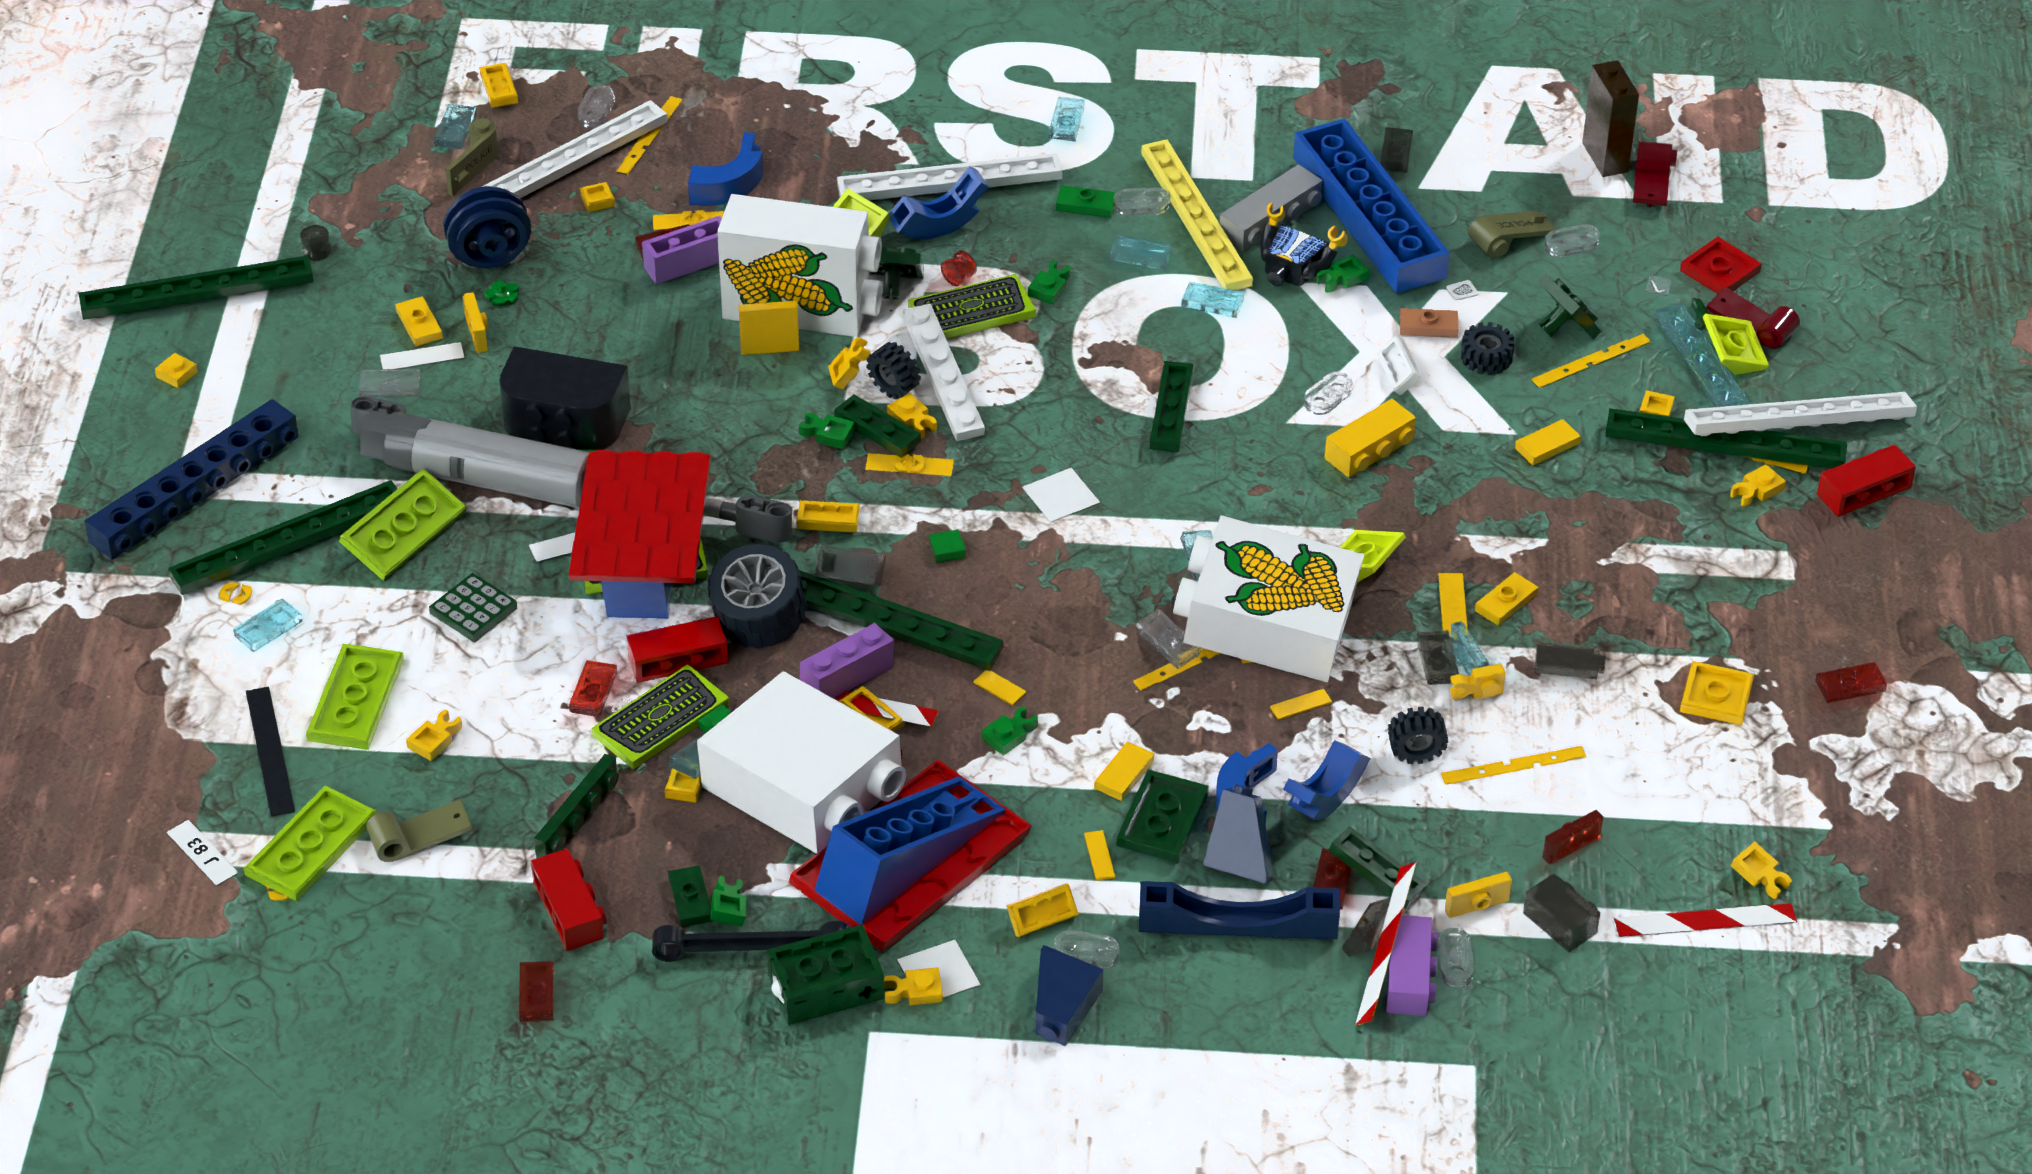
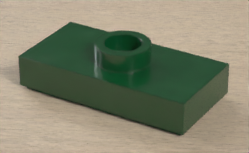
(690, 896)

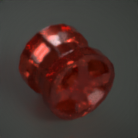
(958, 268)

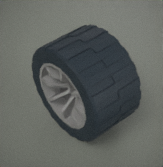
(757, 595)

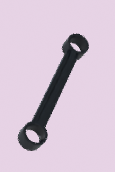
(728, 941)

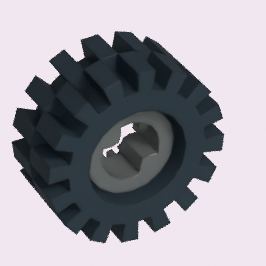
(1478, 339)
(893, 370)
(1406, 727)

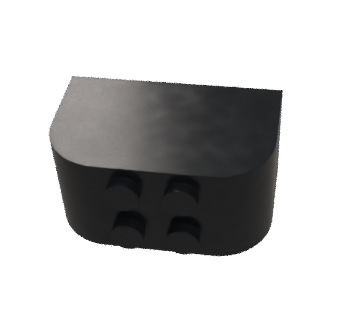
(564, 399)

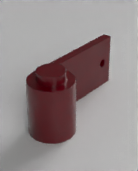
(1652, 172)
(1770, 329)

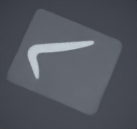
(1658, 285)
(617, 702)

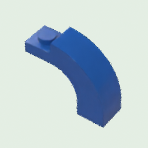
(716, 183)
(942, 215)
(1247, 770)
(1330, 783)

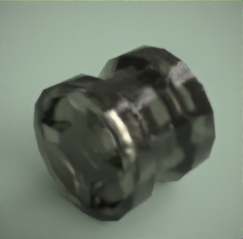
(315, 242)

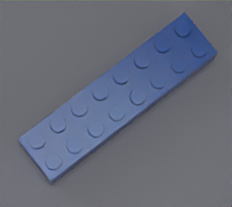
(1372, 206)

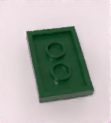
(1162, 816)

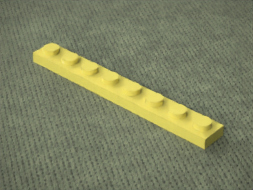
(1197, 216)

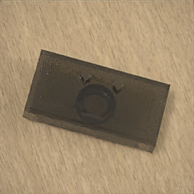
(1396, 149)
(1437, 657)
(1368, 929)

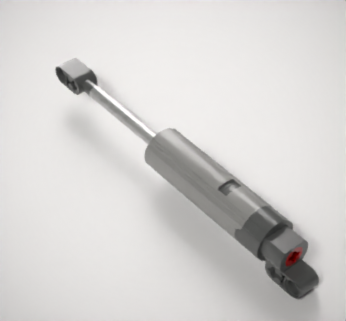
(517, 464)

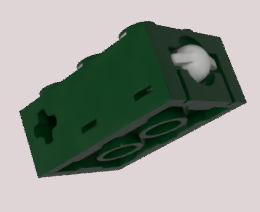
(825, 974)

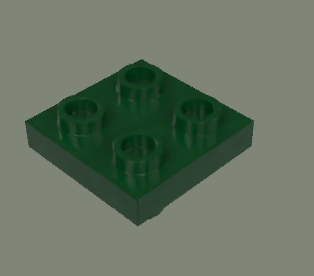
(896, 265)
(1568, 307)

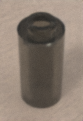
(1569, 660)

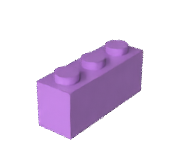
(682, 251)
(849, 662)
(1411, 967)

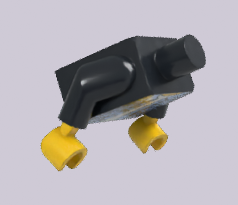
(1294, 254)

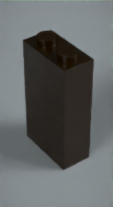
(1610, 118)

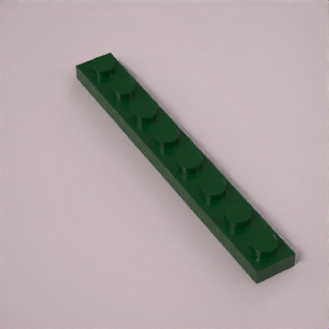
(195, 287)
(1749, 443)
(277, 540)
(901, 622)

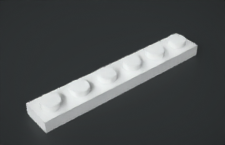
(943, 372)

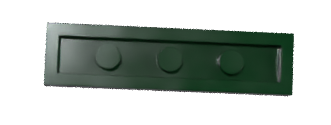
(1171, 406)
(577, 807)

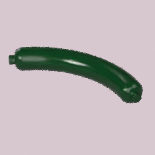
(1700, 310)

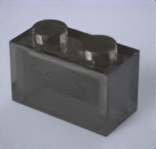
(850, 565)
(1561, 912)

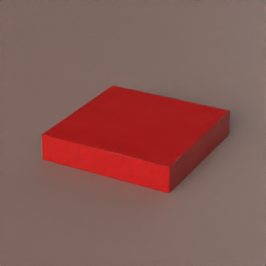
(1720, 266)

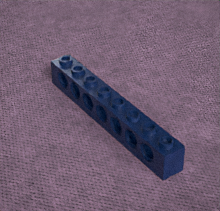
(191, 479)

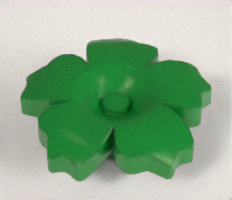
(500, 294)

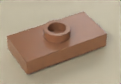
(1428, 322)

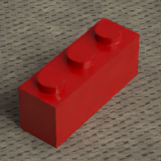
(1866, 480)
(670, 648)
(568, 899)

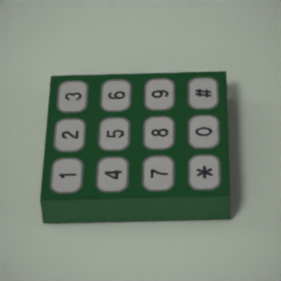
(473, 607)

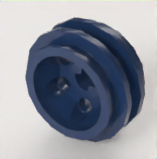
(497, 225)

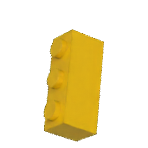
(1370, 438)

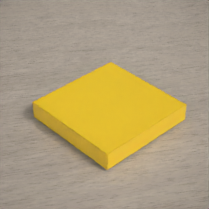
(768, 327)
(1717, 693)

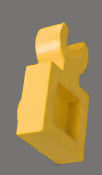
(845, 365)
(912, 413)
(1759, 483)
(1481, 683)
(432, 738)
(1759, 866)
(918, 986)

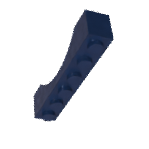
(1304, 914)

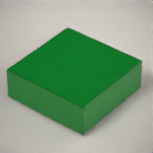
(947, 546)

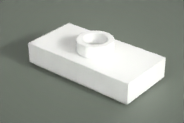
(1399, 365)

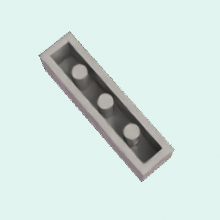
(1294, 190)

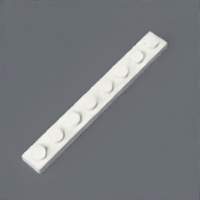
(582, 150)
(943, 177)
(1800, 413)

